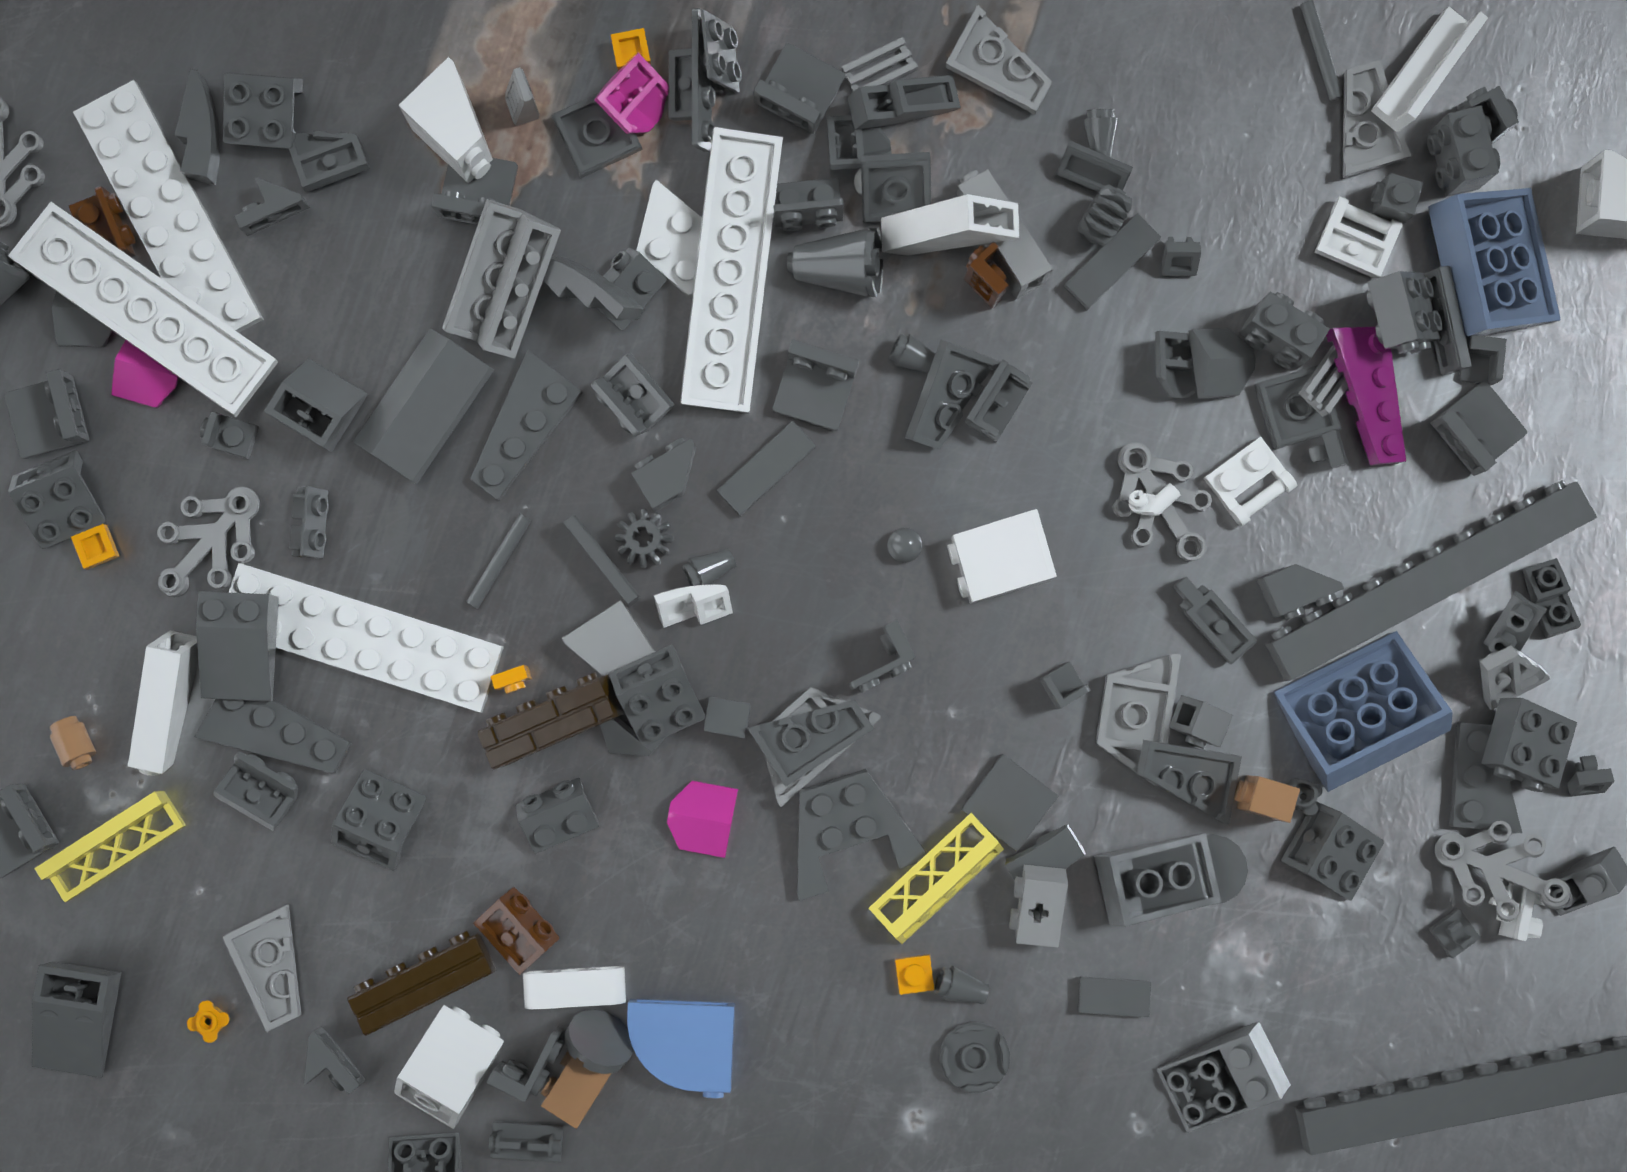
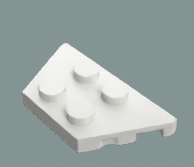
(671, 237)

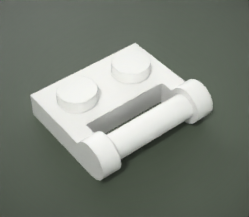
(1354, 247)
(1244, 471)

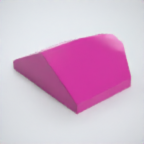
(634, 96)
(141, 377)
(702, 818)

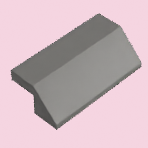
(501, 278)

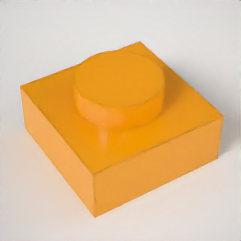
(628, 44)
(95, 546)
(512, 679)
(914, 974)

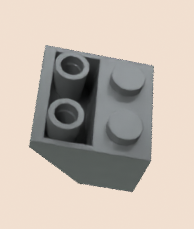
(316, 404)

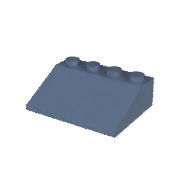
(1495, 260)
(1364, 711)

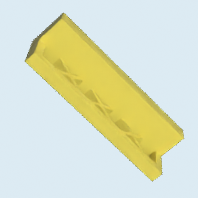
(104, 834)
(944, 889)

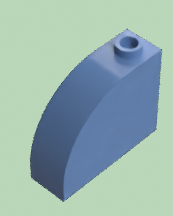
(685, 1042)

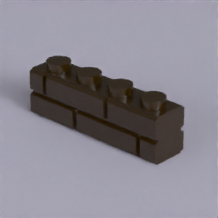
(551, 721)
(422, 983)

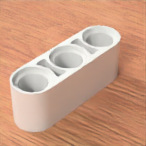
(574, 987)

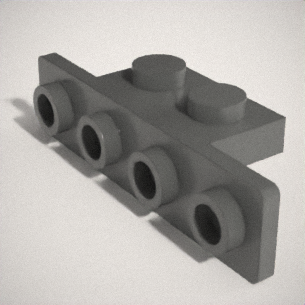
(690, 89)

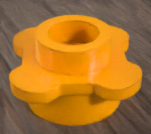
(218, 1021)

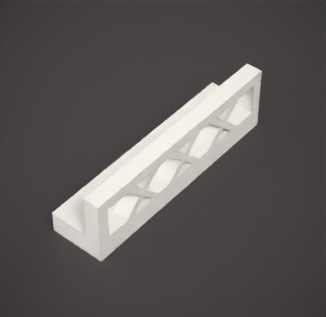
(1427, 68)

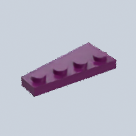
(1372, 391)

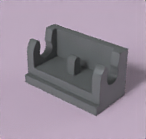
(999, 401)

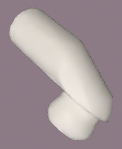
(1153, 504)

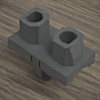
(1514, 624)

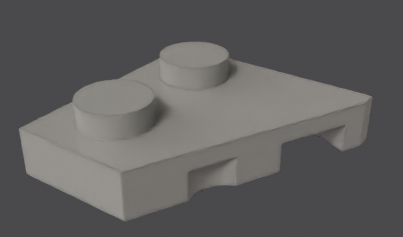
(1509, 675)

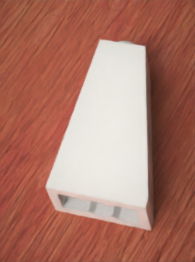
(950, 225)
(163, 701)

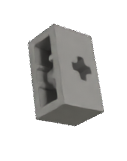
(1042, 924)

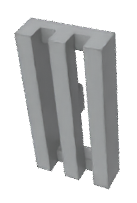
(875, 55)
(1325, 408)

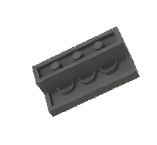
(423, 405)

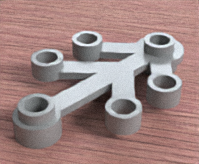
(10, 163)
(1151, 485)
(211, 538)
(1496, 868)

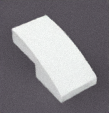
(702, 601)

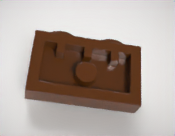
(102, 216)
(986, 279)
(516, 930)

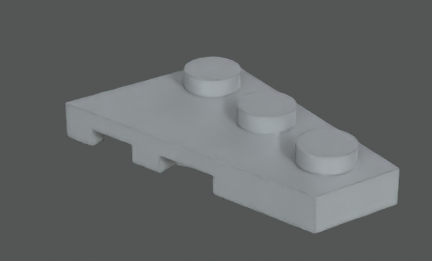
(997, 64)
(1366, 138)
(267, 966)

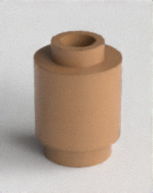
(72, 743)

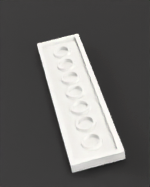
(164, 205)
(731, 270)
(143, 309)
(376, 640)

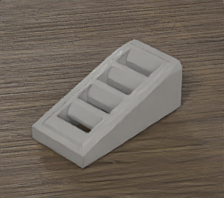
(520, 99)

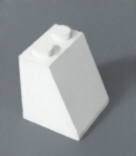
(447, 122)
(1603, 196)
(1002, 557)
(448, 1065)

